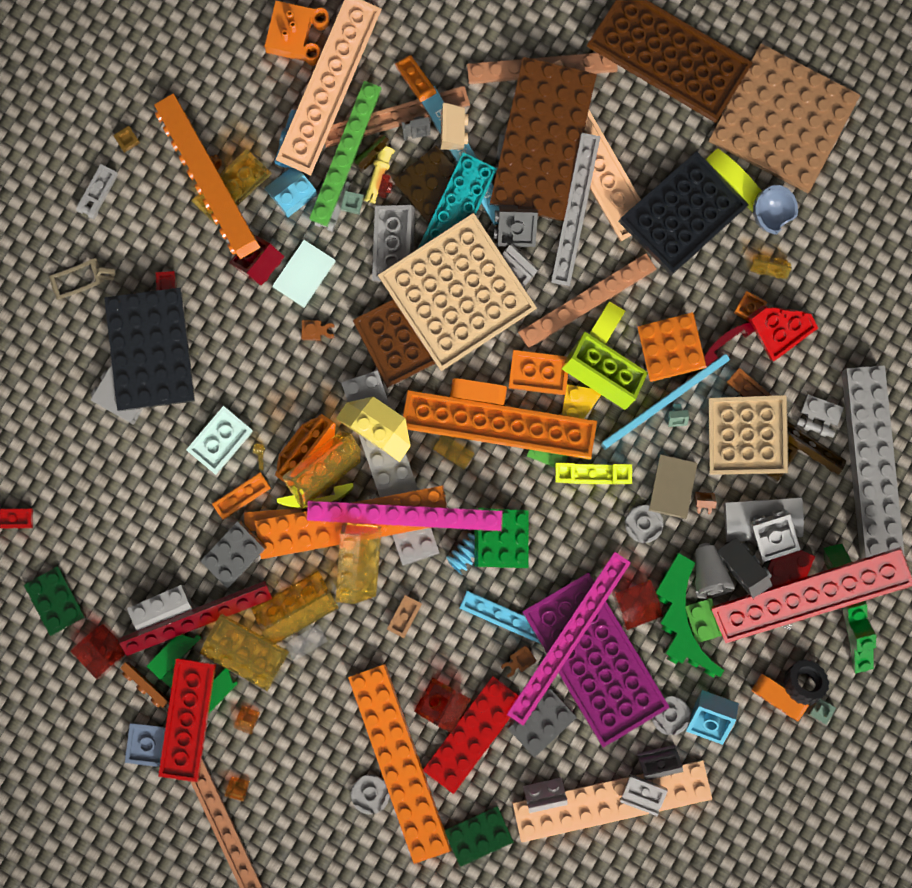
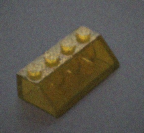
(241, 180)
(323, 468)
(358, 562)
(295, 608)
(244, 652)

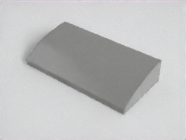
(392, 236)
(740, 514)

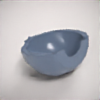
(774, 208)

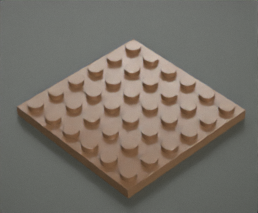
(784, 118)

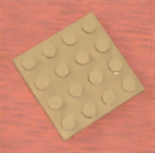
(748, 435)

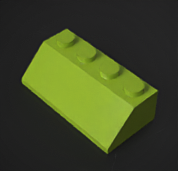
(605, 371)

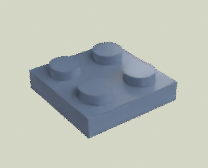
(144, 744)

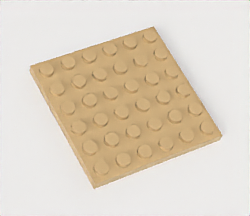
(457, 292)

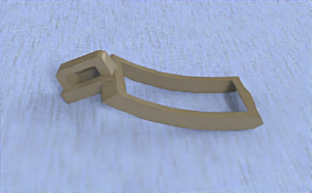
(96, 270)

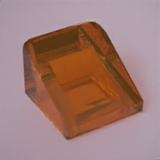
(246, 720)
(237, 788)

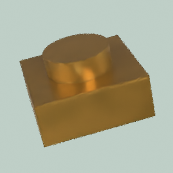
(126, 139)

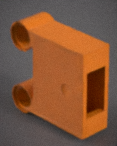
(291, 29)

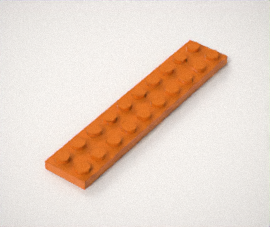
(499, 424)
(295, 534)
(399, 764)

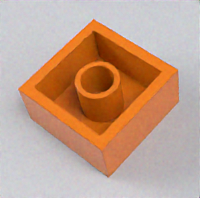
(748, 305)

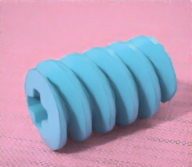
(464, 555)

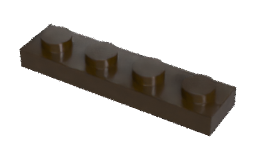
(815, 449)

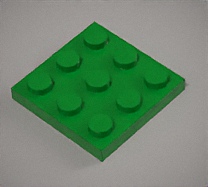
(505, 547)

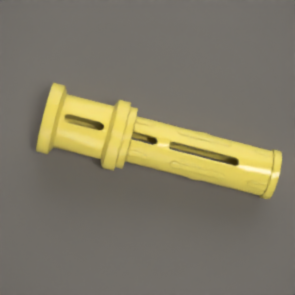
(381, 164)

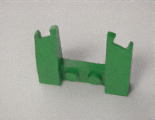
(164, 665)

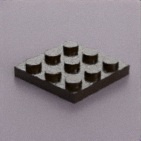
(426, 182)

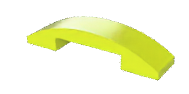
(734, 176)
(607, 322)
(593, 474)
(340, 492)

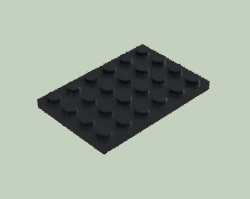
(683, 213)
(149, 349)

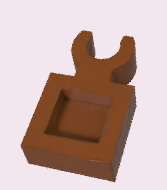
(313, 330)
(521, 659)

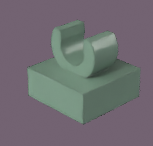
(352, 202)
(677, 416)
(822, 711)

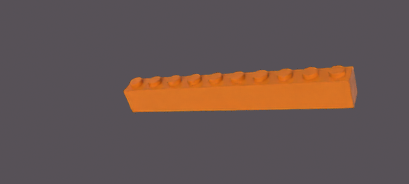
(207, 177)

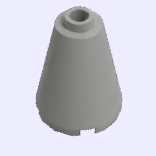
(711, 573)

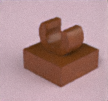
(705, 500)

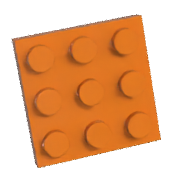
(671, 347)

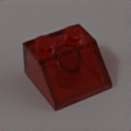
(638, 604)
(99, 651)
(442, 705)

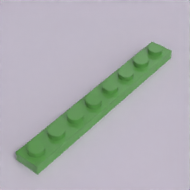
(345, 153)

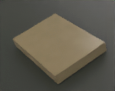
(673, 486)

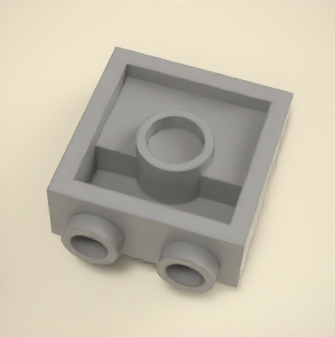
(774, 535)

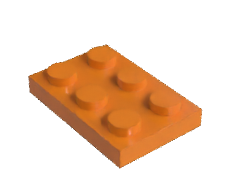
(538, 372)

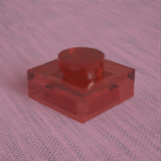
(385, 186)

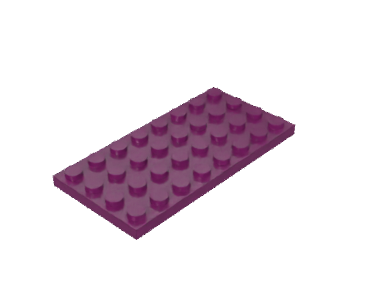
(602, 669)

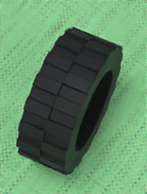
(796, 691)

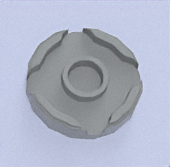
(643, 525)
(674, 719)
(370, 794)

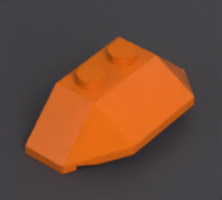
(304, 442)

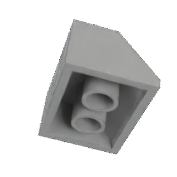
(160, 607)

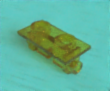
(779, 268)

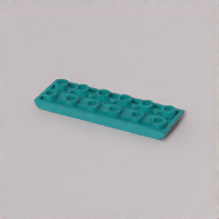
(461, 195)

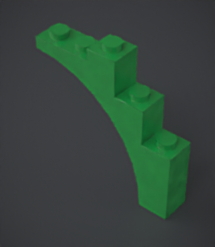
(860, 632)
(683, 644)

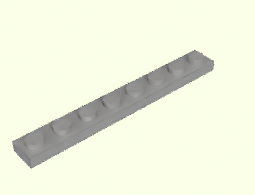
(575, 209)

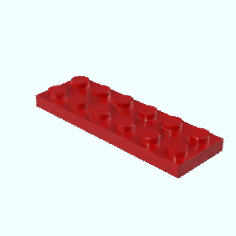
(187, 720)
(471, 735)

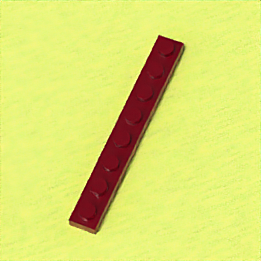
(195, 618)

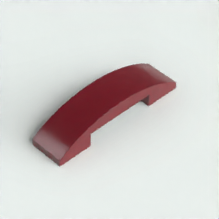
(745, 330)

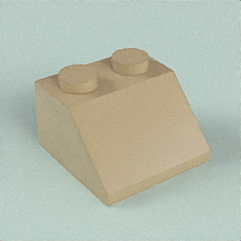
(453, 127)

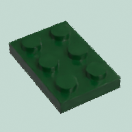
(54, 601)
(478, 836)

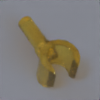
(259, 449)

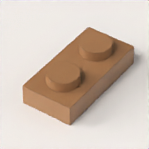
(404, 616)

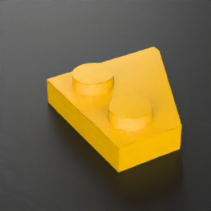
(579, 401)

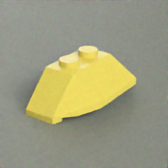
(377, 425)

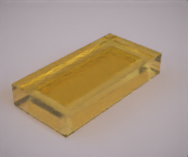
(453, 451)

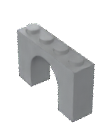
(105, 397)

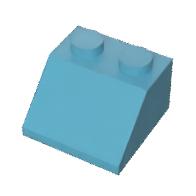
(291, 191)
(712, 717)

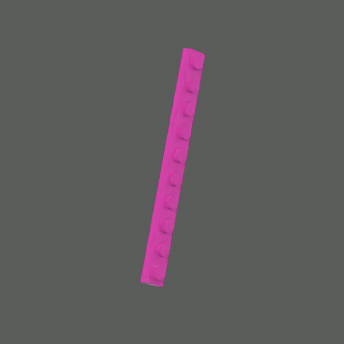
(405, 515)
(568, 639)

